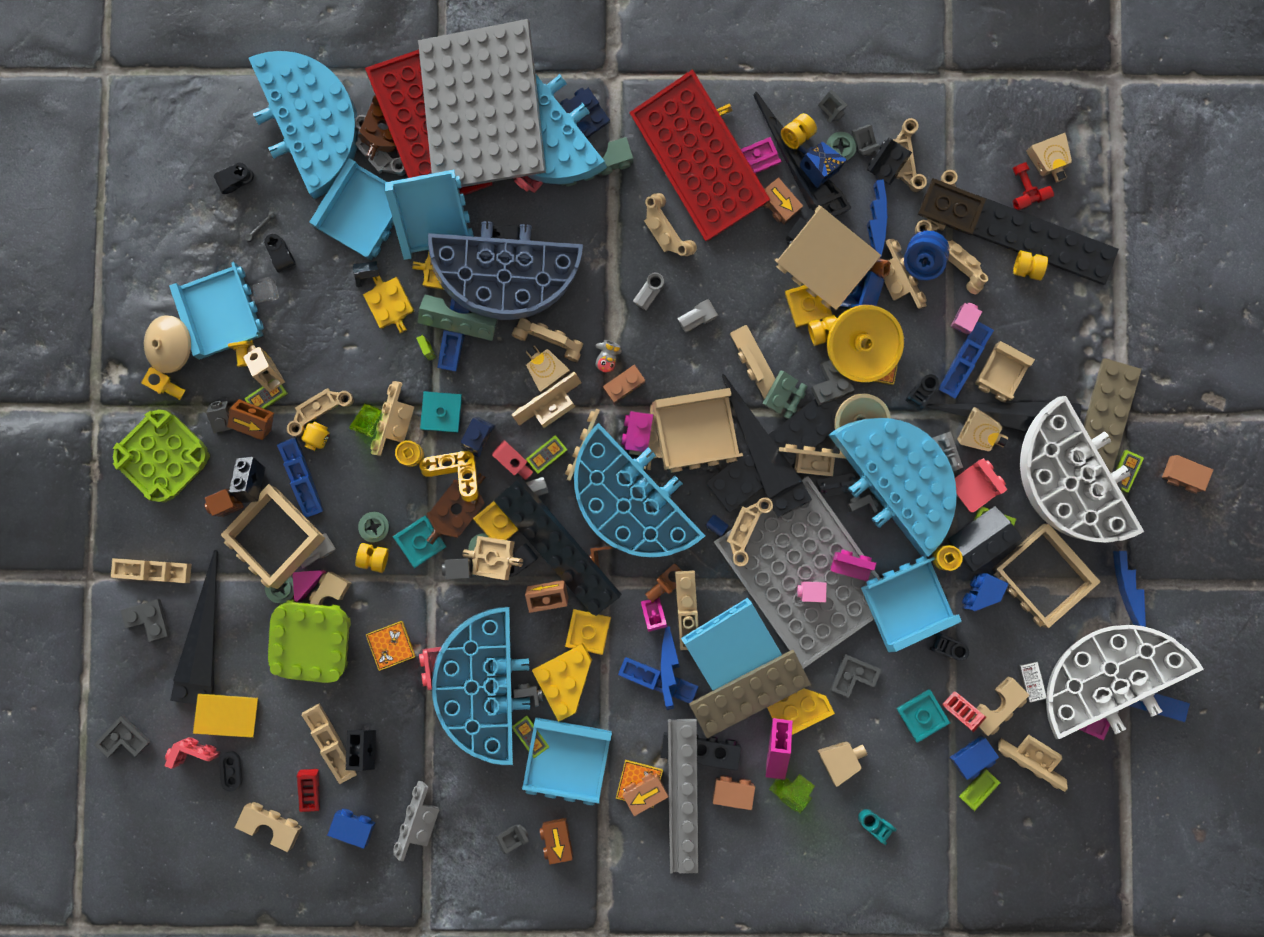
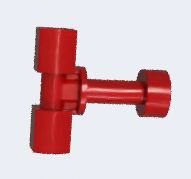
(1032, 193)

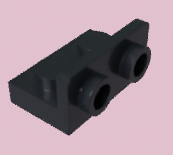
(889, 160)

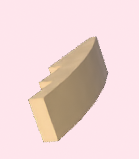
(151, 570)
(328, 742)

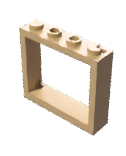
(1071, 558)
(295, 560)

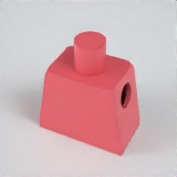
(505, 453)

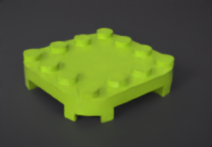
(160, 456)
(308, 642)

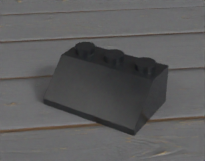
(984, 538)

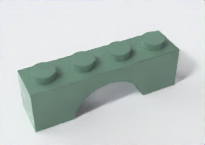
(617, 156)
(436, 314)

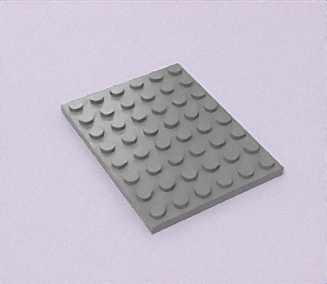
(482, 103)
(798, 550)

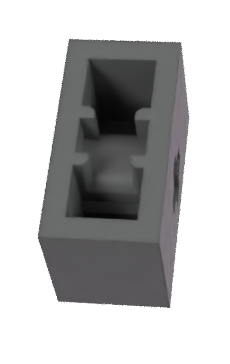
(458, 568)

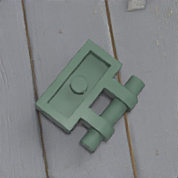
(781, 391)

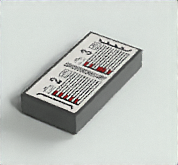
(1032, 681)

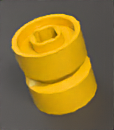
(798, 131)
(1030, 265)
(819, 329)
(409, 453)
(371, 557)
(947, 558)

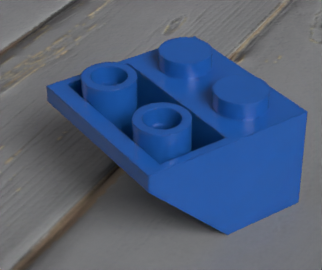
(984, 592)

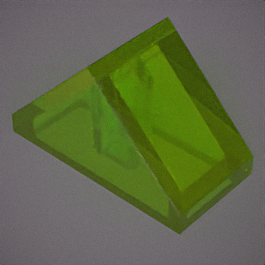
(366, 420)

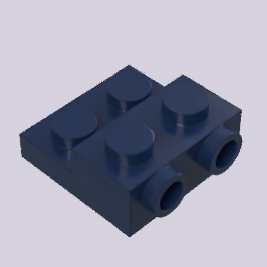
(592, 122)

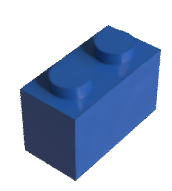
(974, 758)
(351, 828)

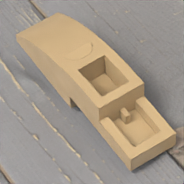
(686, 604)

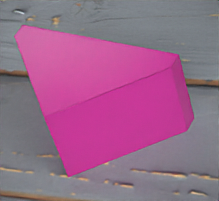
(304, 582)
(653, 614)

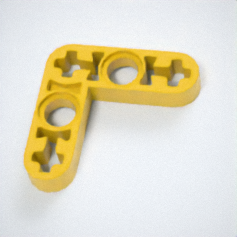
(462, 469)

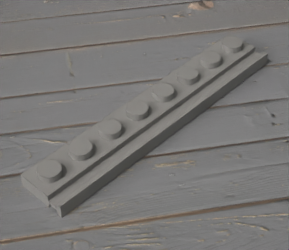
(683, 795)

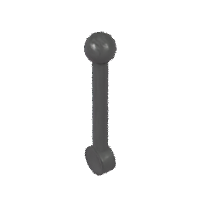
(249, 237)

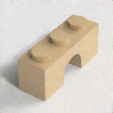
(330, 585)
(1011, 696)
(284, 830)

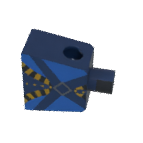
(820, 162)
(477, 436)

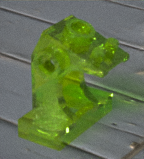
(795, 793)

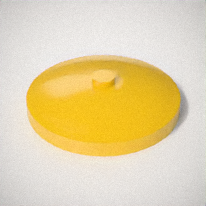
(865, 343)

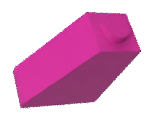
(779, 749)

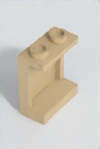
(1003, 371)

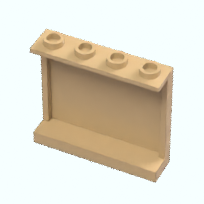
(827, 258)
(696, 430)

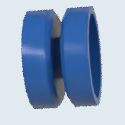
(926, 255)

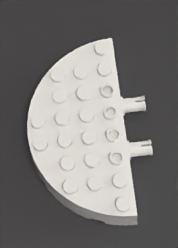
(1071, 481)
(1112, 672)

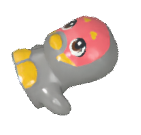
(606, 359)

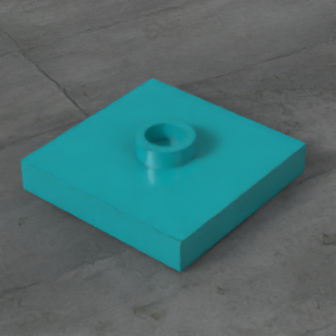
(441, 412)
(414, 543)
(923, 715)

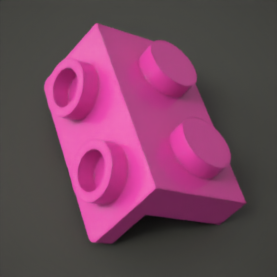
(638, 431)
(852, 566)

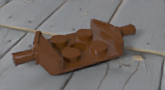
(374, 136)
(445, 521)

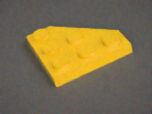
(564, 680)
(802, 708)

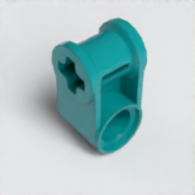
(878, 827)

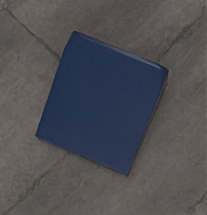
(716, 525)

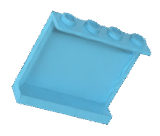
(427, 206)
(356, 211)
(217, 311)
(909, 604)
(731, 644)
(571, 764)

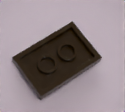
(951, 206)

